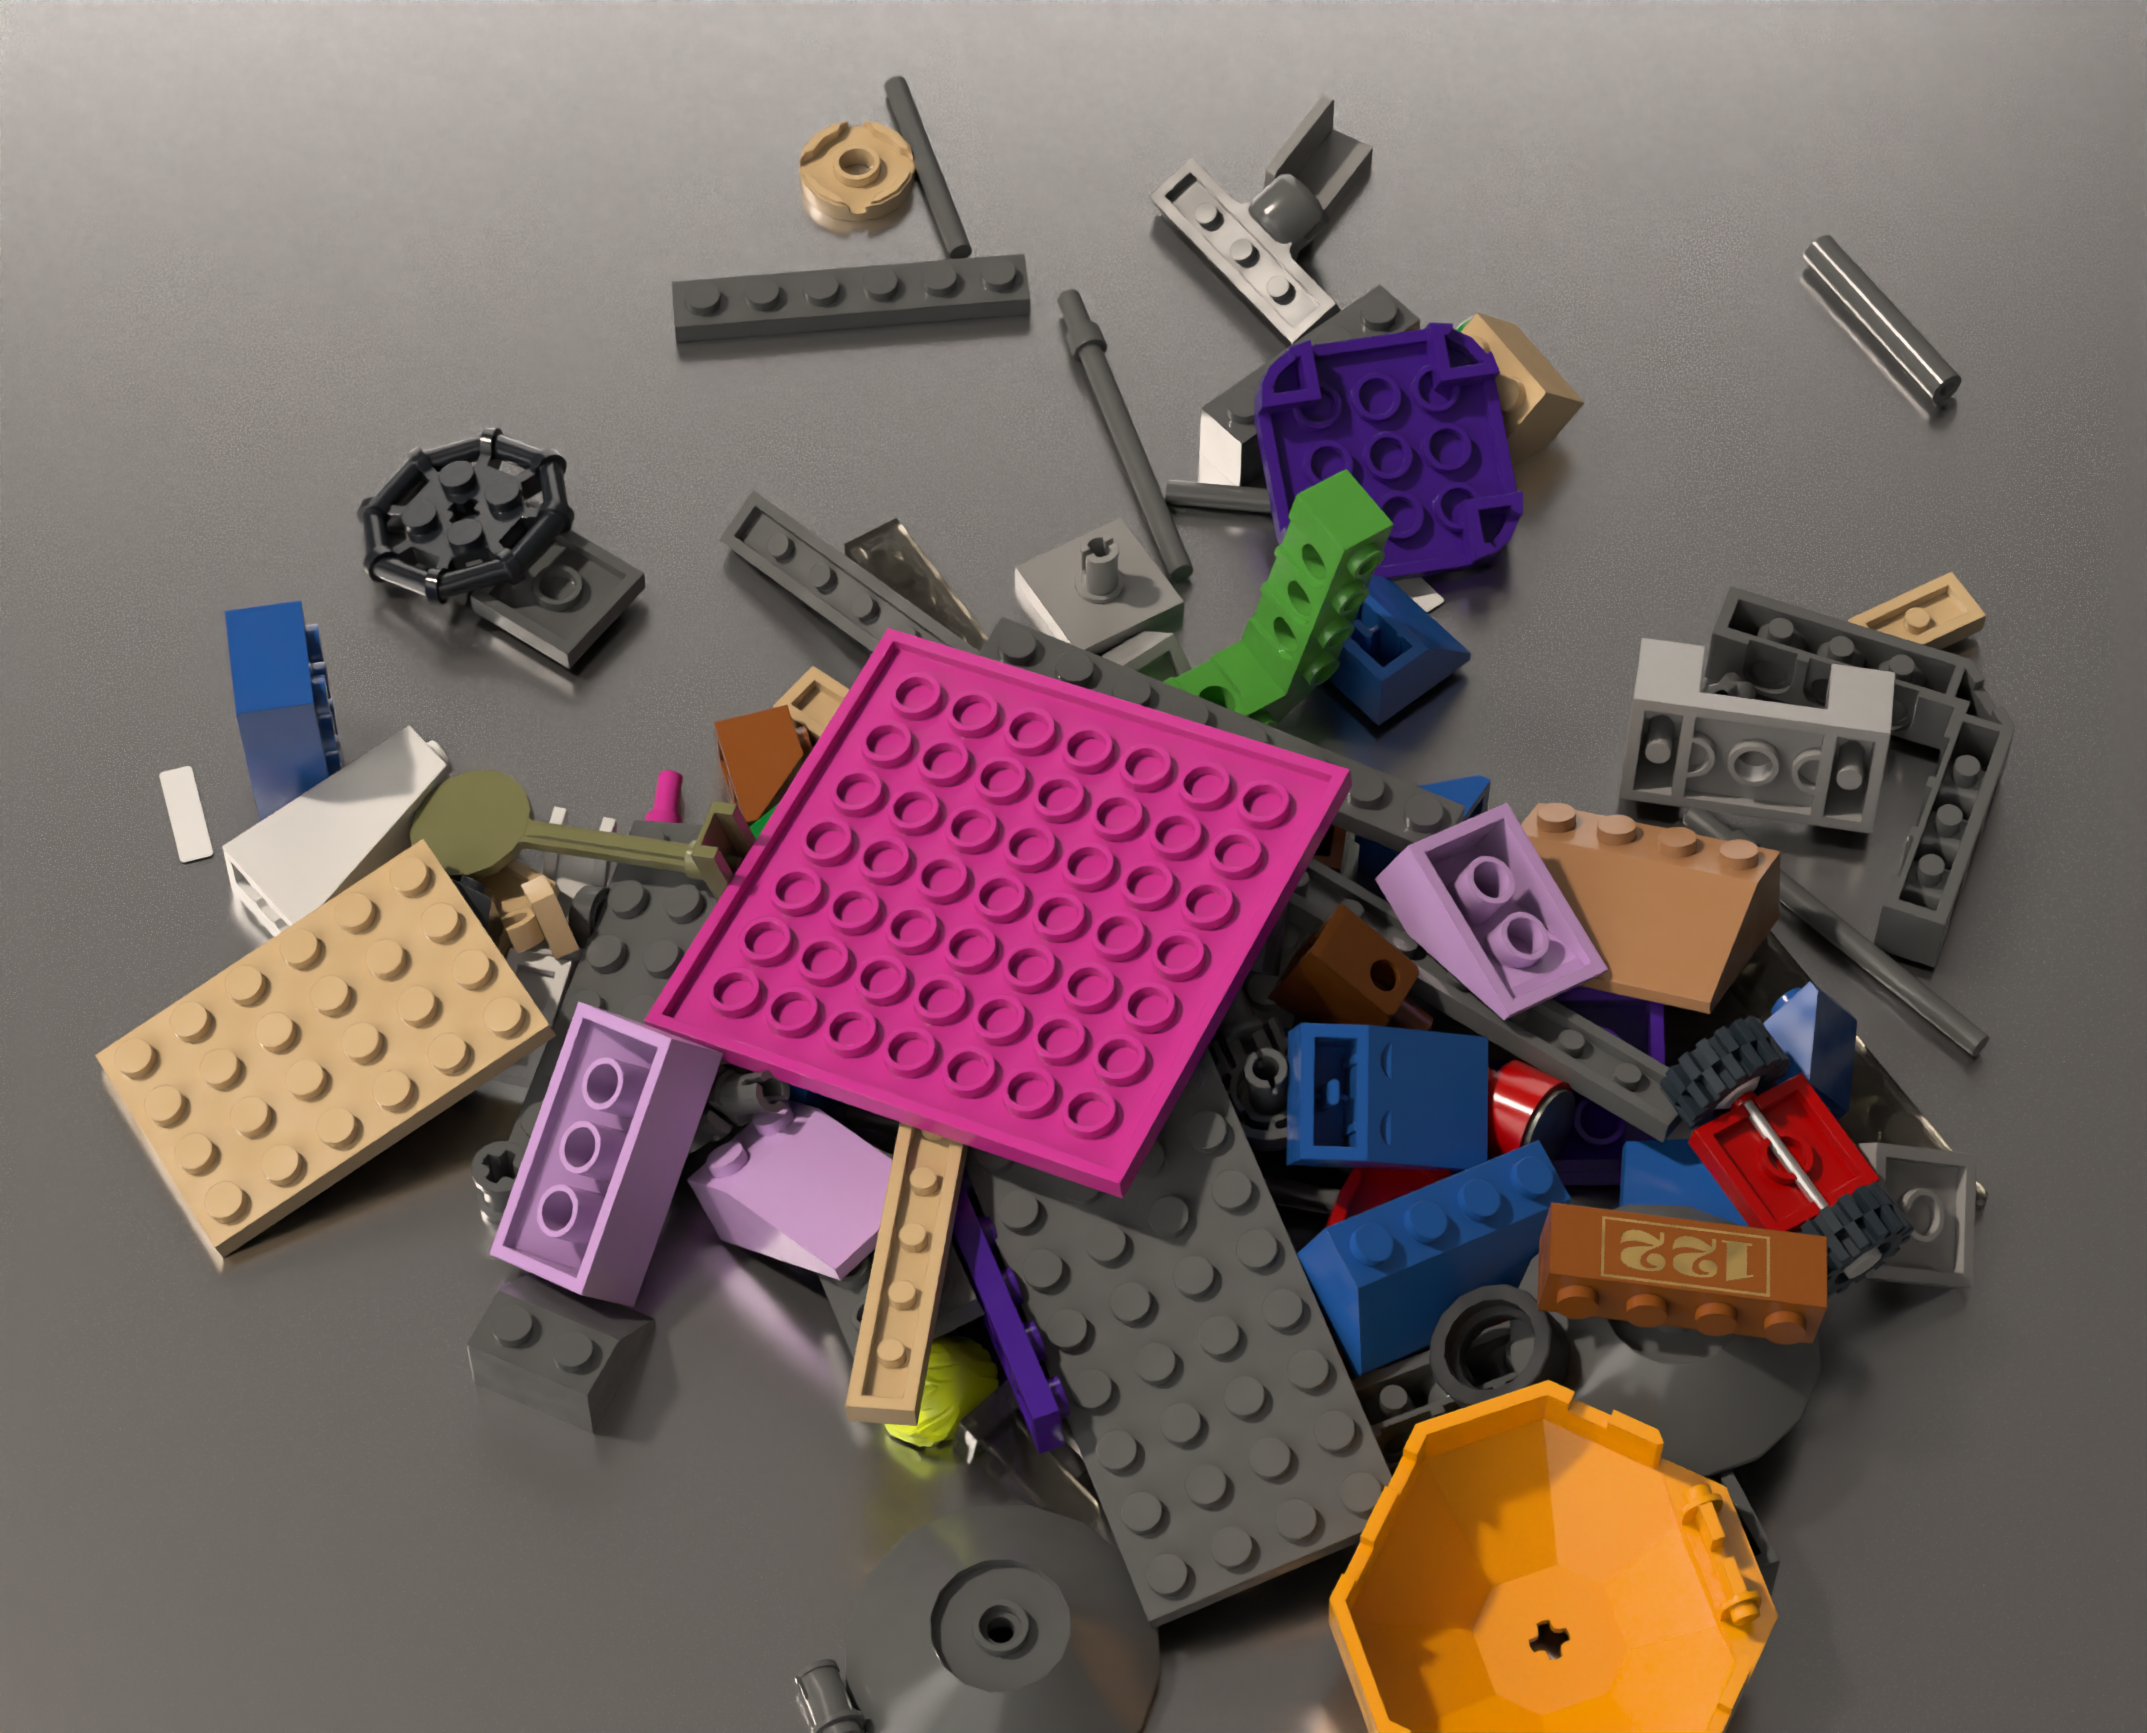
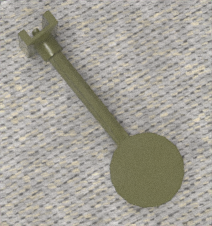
(487, 819)

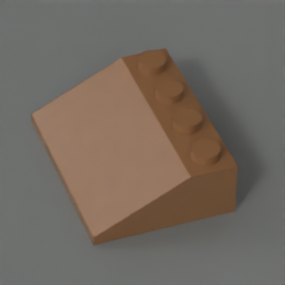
(1660, 903)

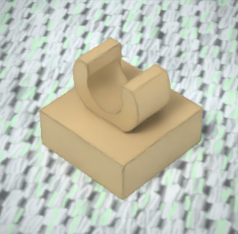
(540, 921)

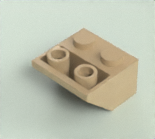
(1530, 391)

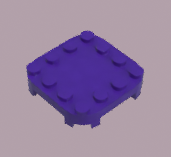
(1414, 428)

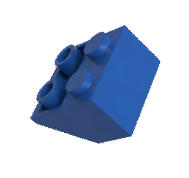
(1394, 653)
(1818, 1041)

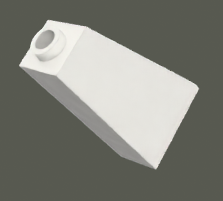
(335, 830)

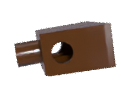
(1350, 977)

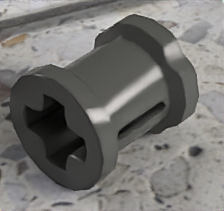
(494, 1175)

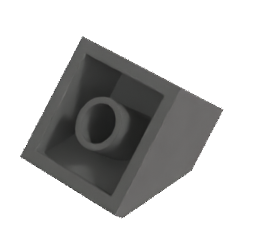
(556, 1349)

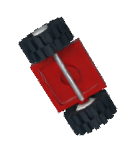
(1783, 1151)

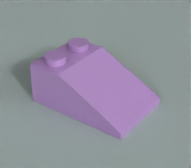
(1491, 913)
(797, 1190)

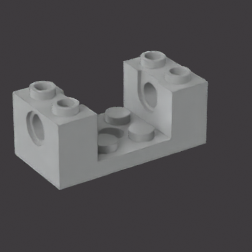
(1822, 760)

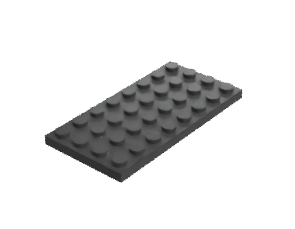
(1190, 1359)

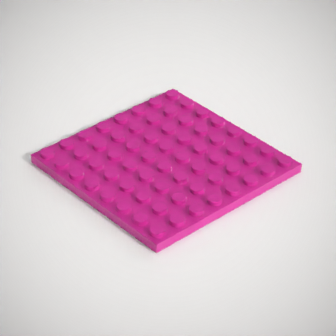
(1003, 909)

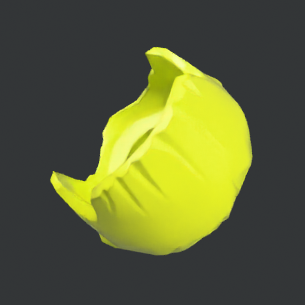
(955, 1383)

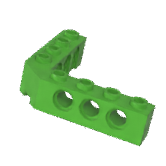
(1304, 605)

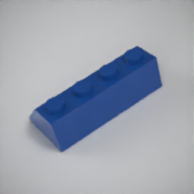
(1408, 1260)

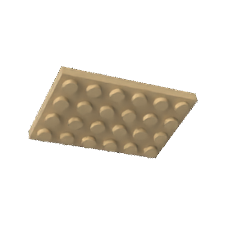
(324, 1047)

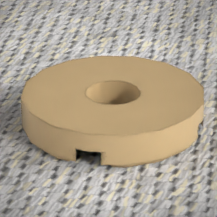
(862, 195)

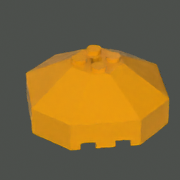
(1560, 1521)

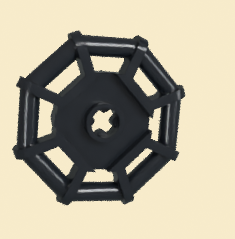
(502, 535)

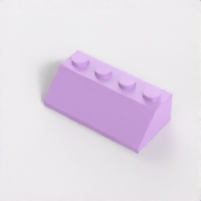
(605, 1155)

